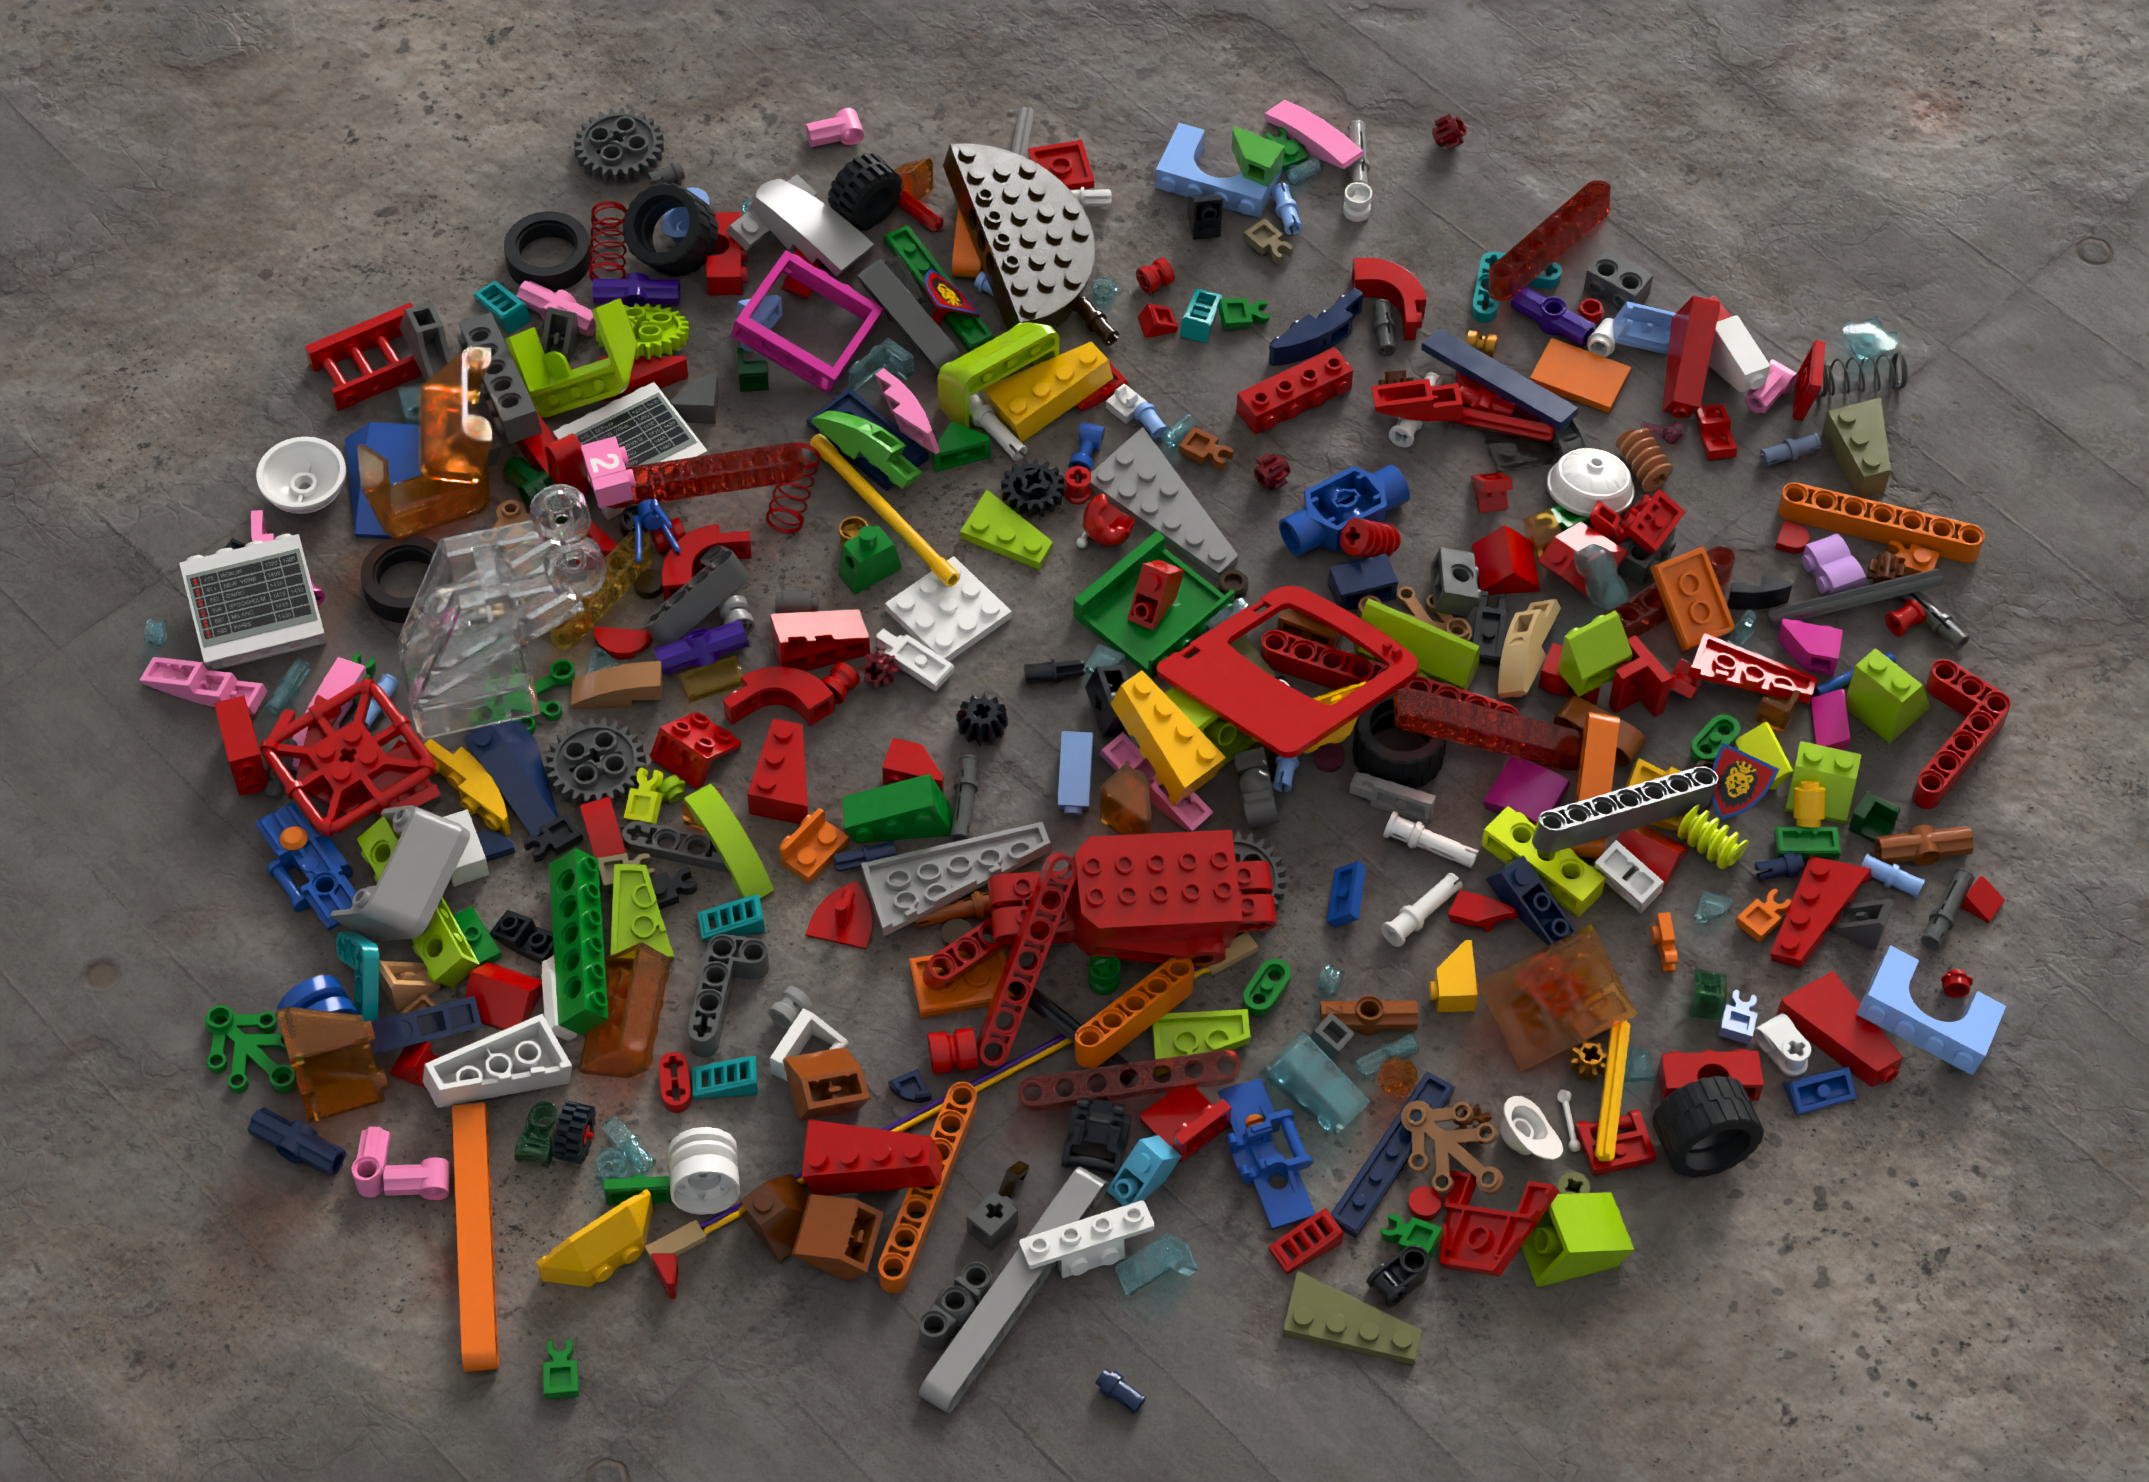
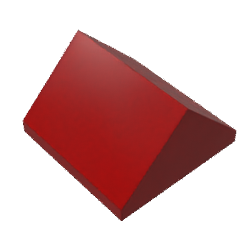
(1505, 563)
(1654, 850)
(503, 995)

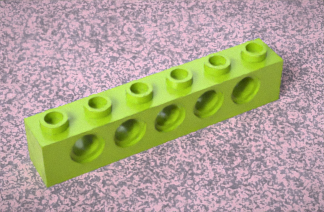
(442, 943)

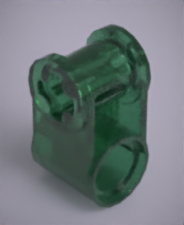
(537, 1139)

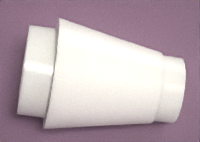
(1602, 339)

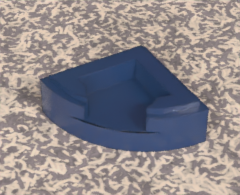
(495, 844)
(910, 1087)

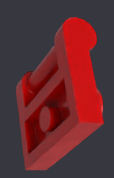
(1631, 1148)

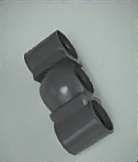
(1256, 787)
(949, 1319)

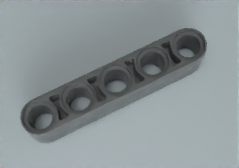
(908, 315)

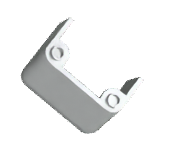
(411, 879)

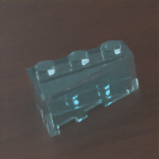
(1315, 1084)

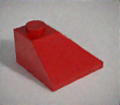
(1559, 555)

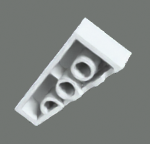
(499, 1065)

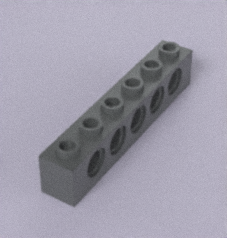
(501, 382)

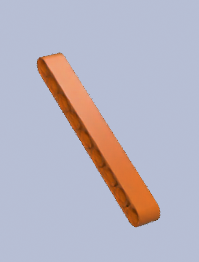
(475, 1238)

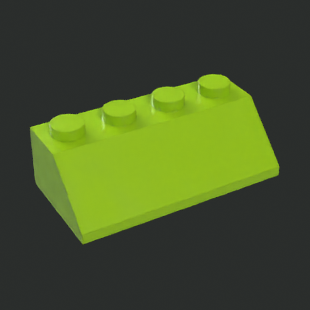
(1438, 653)

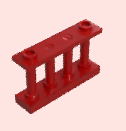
(352, 343)

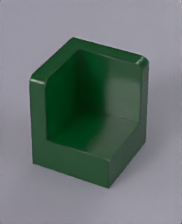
(752, 374)
(1874, 817)

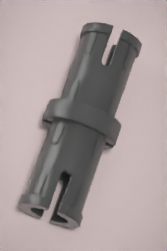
(1384, 327)

